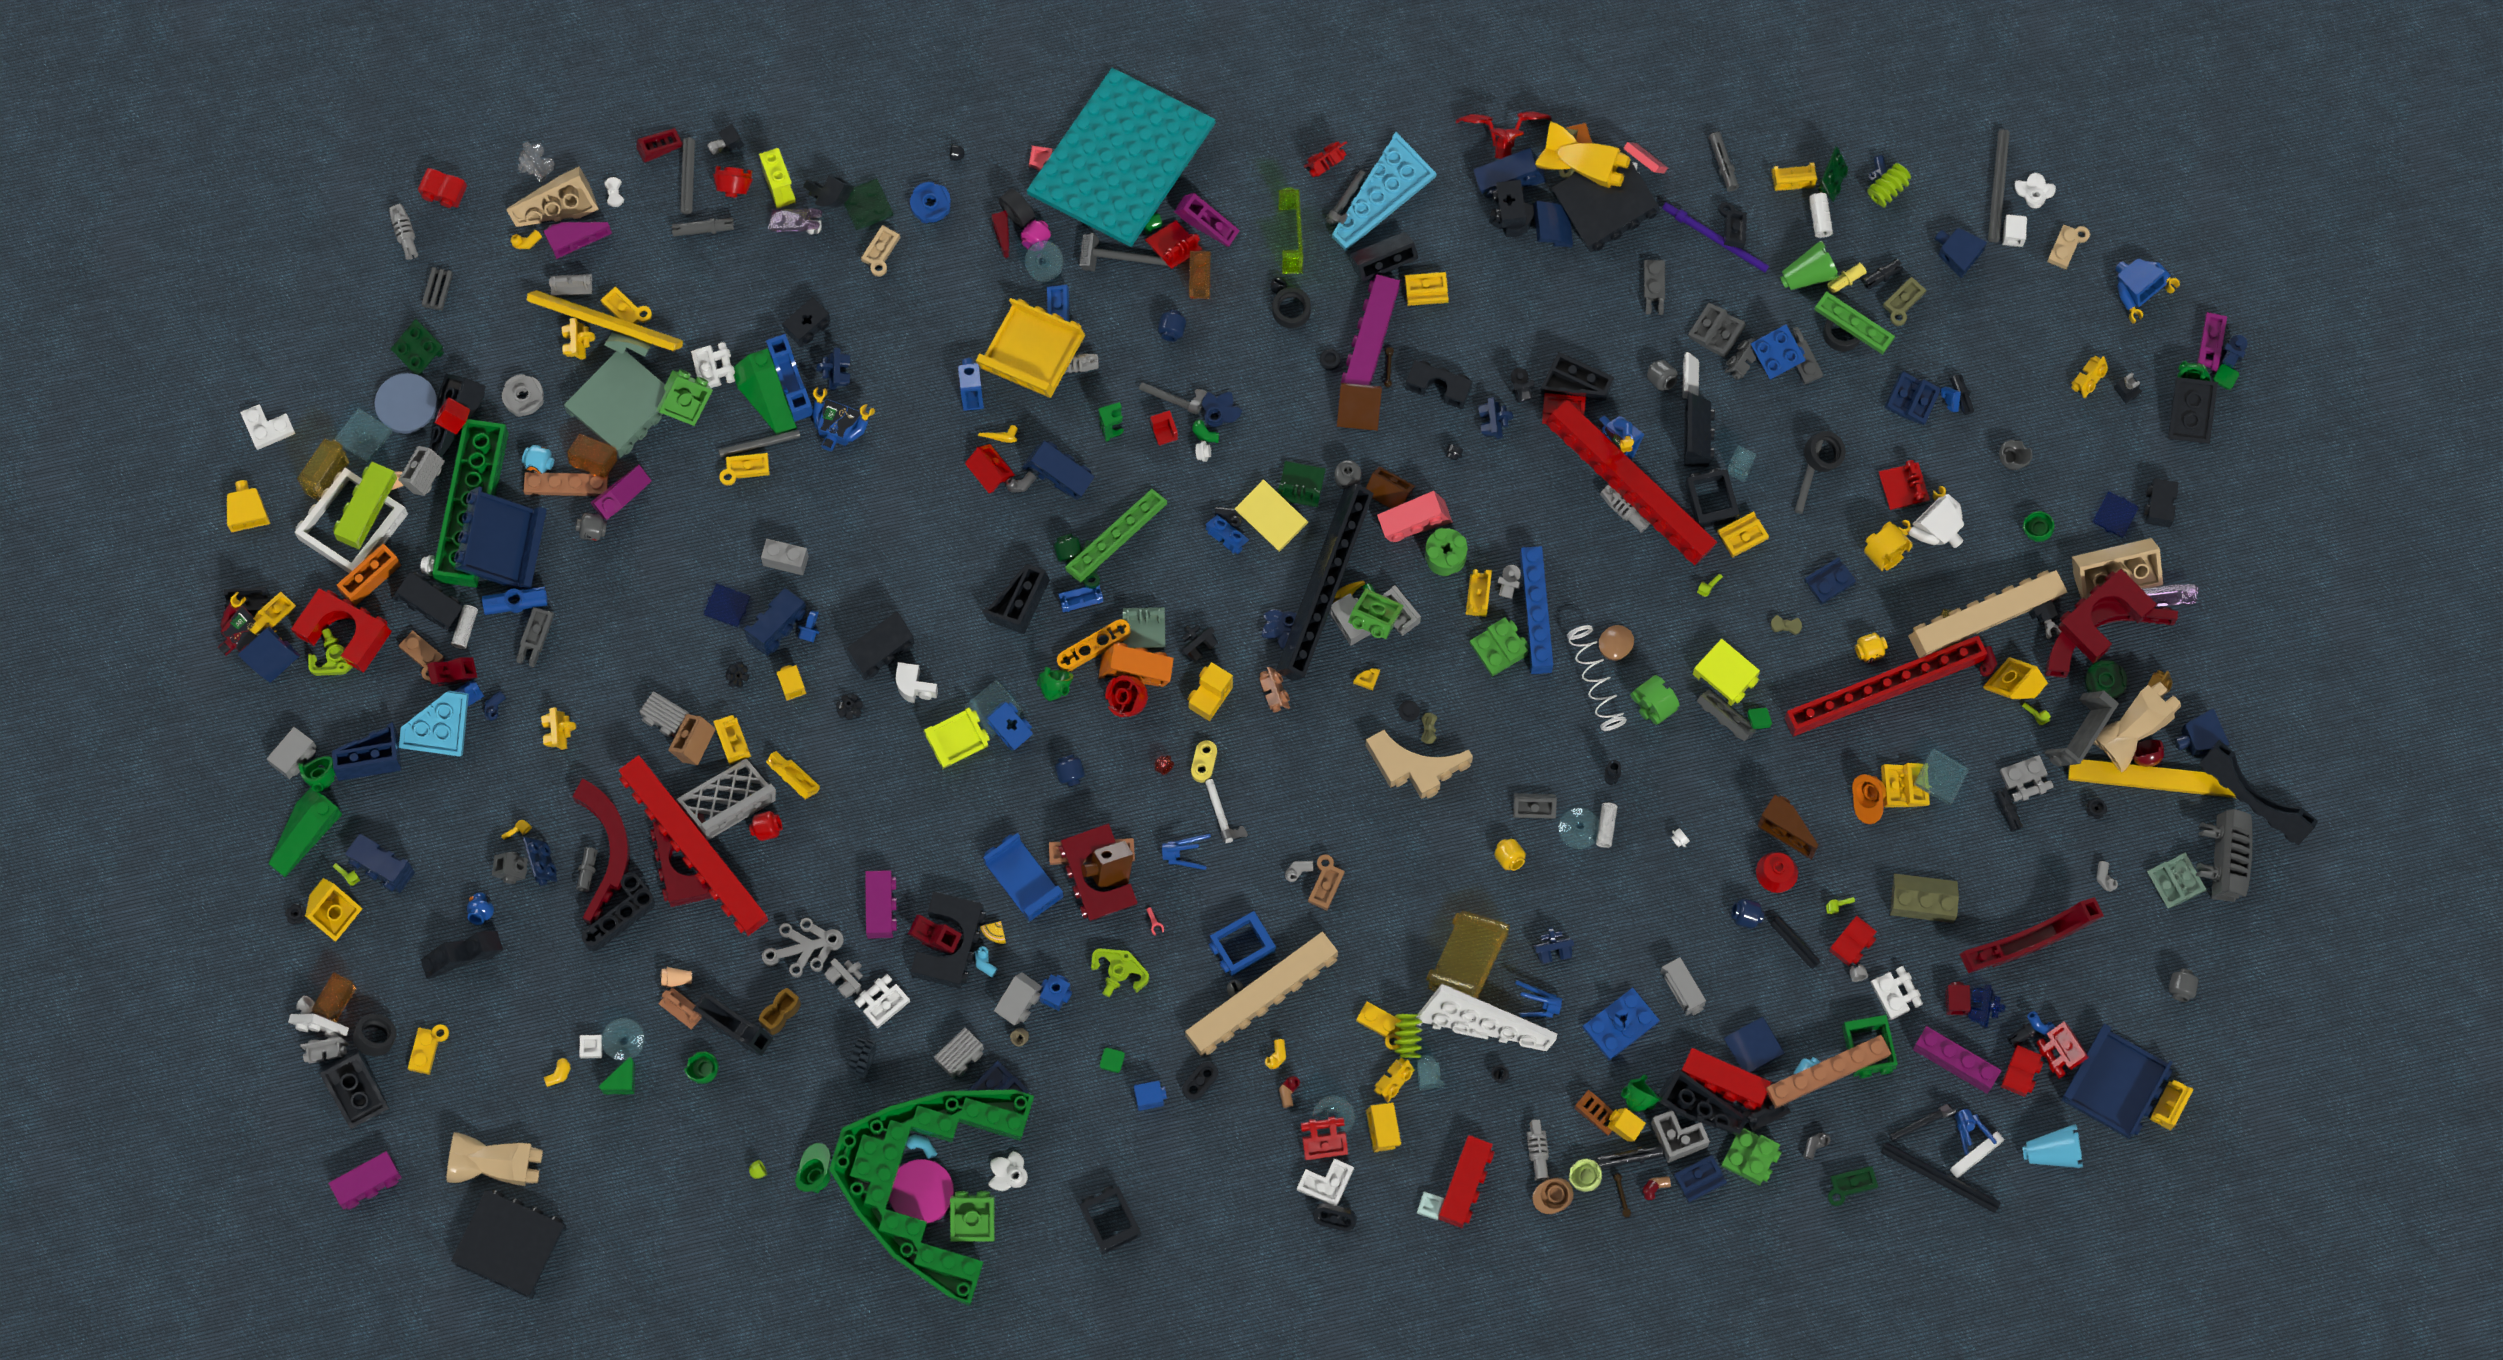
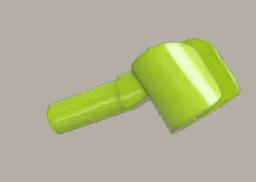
(1704, 589)
(2041, 718)
(351, 878)
(1833, 905)

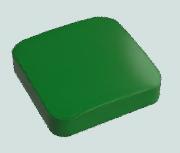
(2226, 377)
(1759, 718)
(1112, 1060)

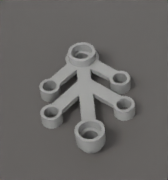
(805, 946)

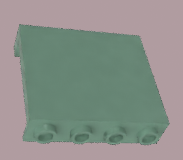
(619, 402)

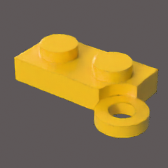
(623, 308)
(744, 467)
(1380, 1022)
(425, 1049)

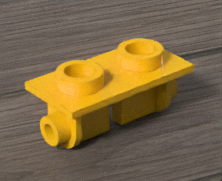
(2096, 369)
(1401, 1071)

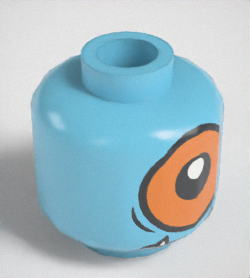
(537, 459)

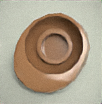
(1616, 642)
(1553, 1196)

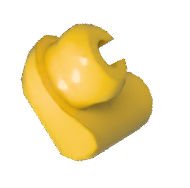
(525, 243)
(1278, 1056)
(560, 1074)

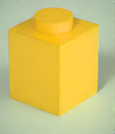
(791, 682)
(1626, 1124)

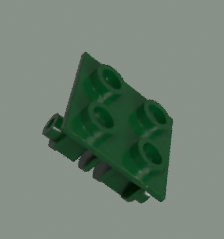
(1833, 176)
(417, 347)
(1301, 483)

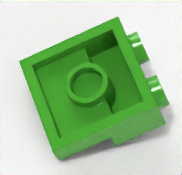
(684, 397)
(1375, 614)
(1500, 646)
(1752, 1156)
(972, 1216)

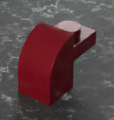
(452, 672)
(934, 936)

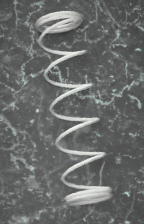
(1615, 717)

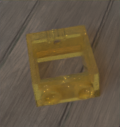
(323, 468)

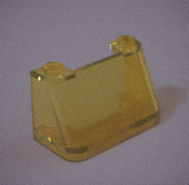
(1469, 954)

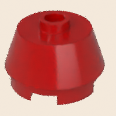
(732, 181)
(1777, 872)

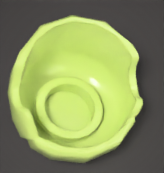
(1585, 1175)

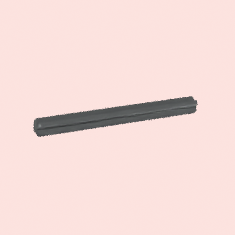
(1998, 186)

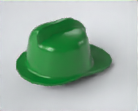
(813, 1169)

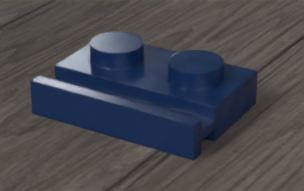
(1830, 580)
(1700, 1179)

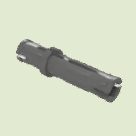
(1730, 182)
(703, 227)

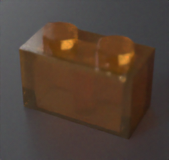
(1200, 274)
(592, 456)
(334, 997)

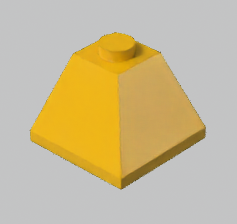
(2016, 680)
(331, 909)

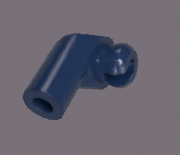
(1880, 169)

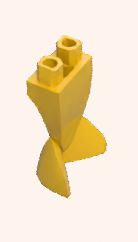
(1588, 159)

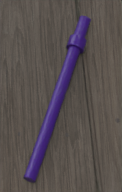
(1682, 216)

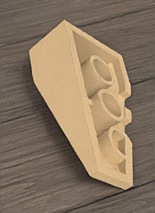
(559, 199)

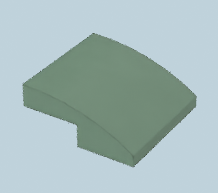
(620, 342)
(2176, 880)

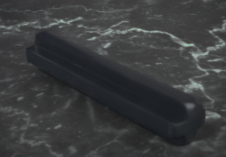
(1795, 942)

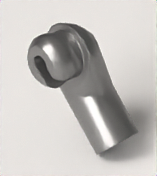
(1020, 485)
(1815, 1142)

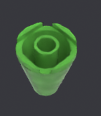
(1810, 268)

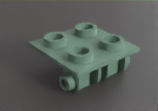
(1146, 627)

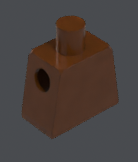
(1110, 865)

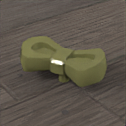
(1793, 626)
(1429, 731)

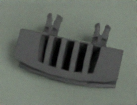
(2231, 855)

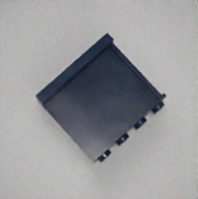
(499, 540)
(2117, 1083)

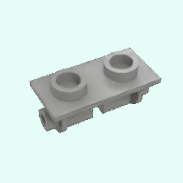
(571, 284)
(333, 1047)

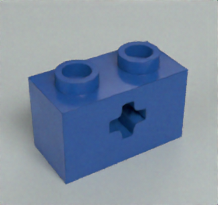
(1011, 737)

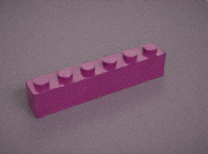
(1372, 331)

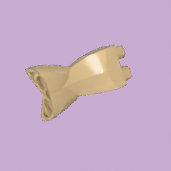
(2142, 719)
(502, 1162)

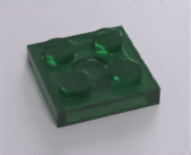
(867, 205)

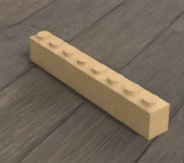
(1986, 614)
(1261, 994)

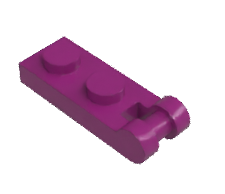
(2212, 340)

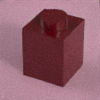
(1957, 999)

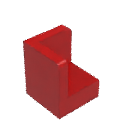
(452, 416)
(1164, 428)

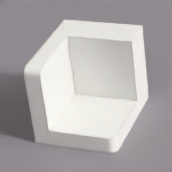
(2014, 230)

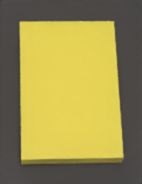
(1271, 515)

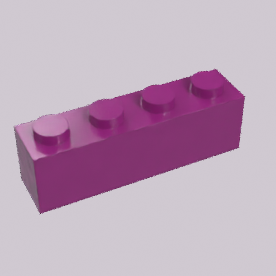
(1957, 1060)

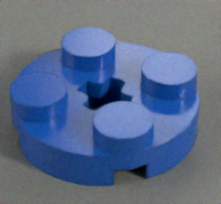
(934, 192)

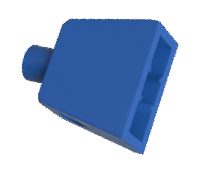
(970, 381)

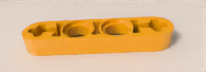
(1091, 641)

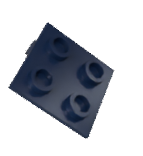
(540, 860)

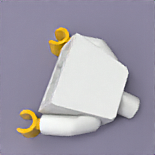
(1939, 522)

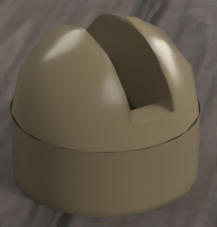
(1016, 1033)

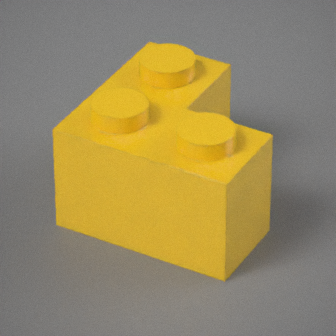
(1213, 690)

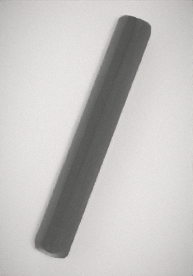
(687, 176)

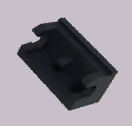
(255, 598)

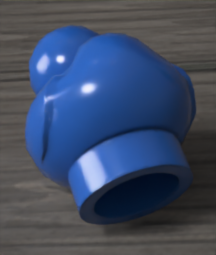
(479, 909)

